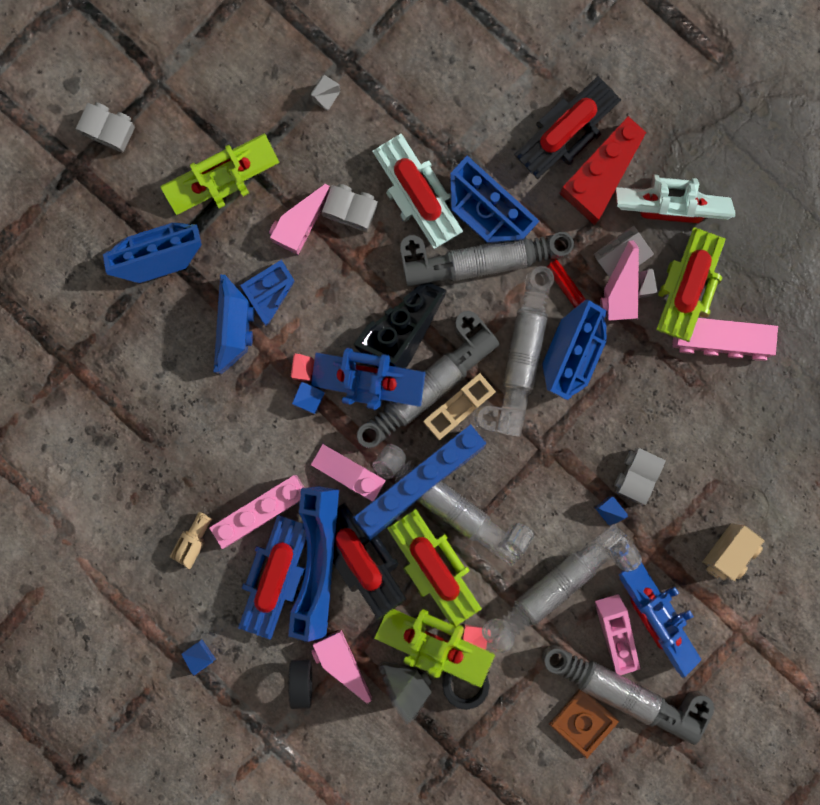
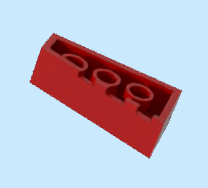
(600, 175)

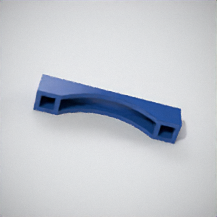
(419, 481)
(311, 608)

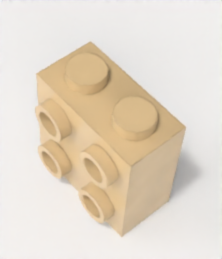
(733, 552)

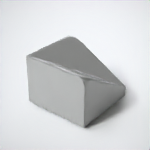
(325, 92)
(646, 284)

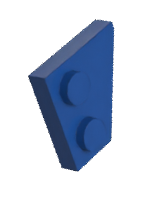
(268, 290)

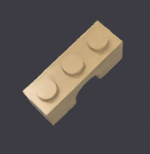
(459, 407)

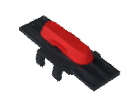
(563, 123)
(358, 568)

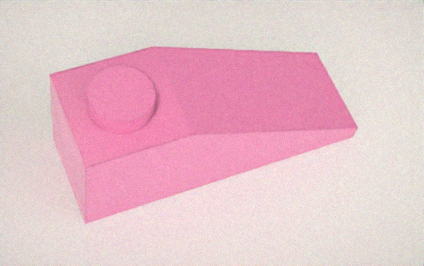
(298, 222)
(622, 288)
(348, 473)
(618, 634)
(339, 662)

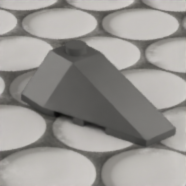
(406, 688)

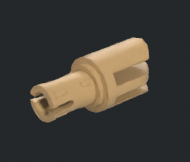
(191, 541)

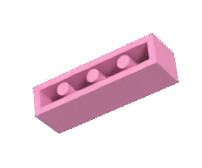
(731, 338)
(258, 512)

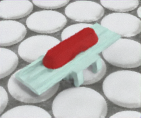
(413, 192)
(690, 208)

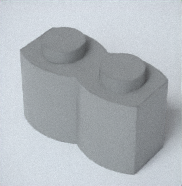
(105, 126)
(349, 207)
(639, 476)

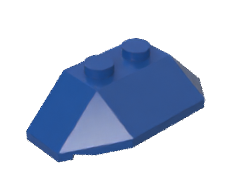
(487, 205)
(153, 252)
(232, 326)
(575, 350)

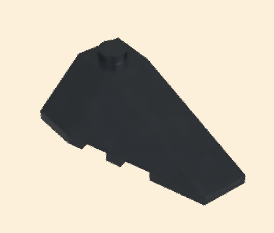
(402, 327)

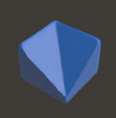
(308, 398)
(611, 511)
(198, 657)

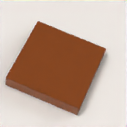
(584, 723)

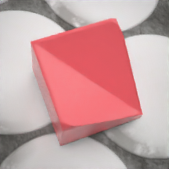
(302, 368)
(474, 635)

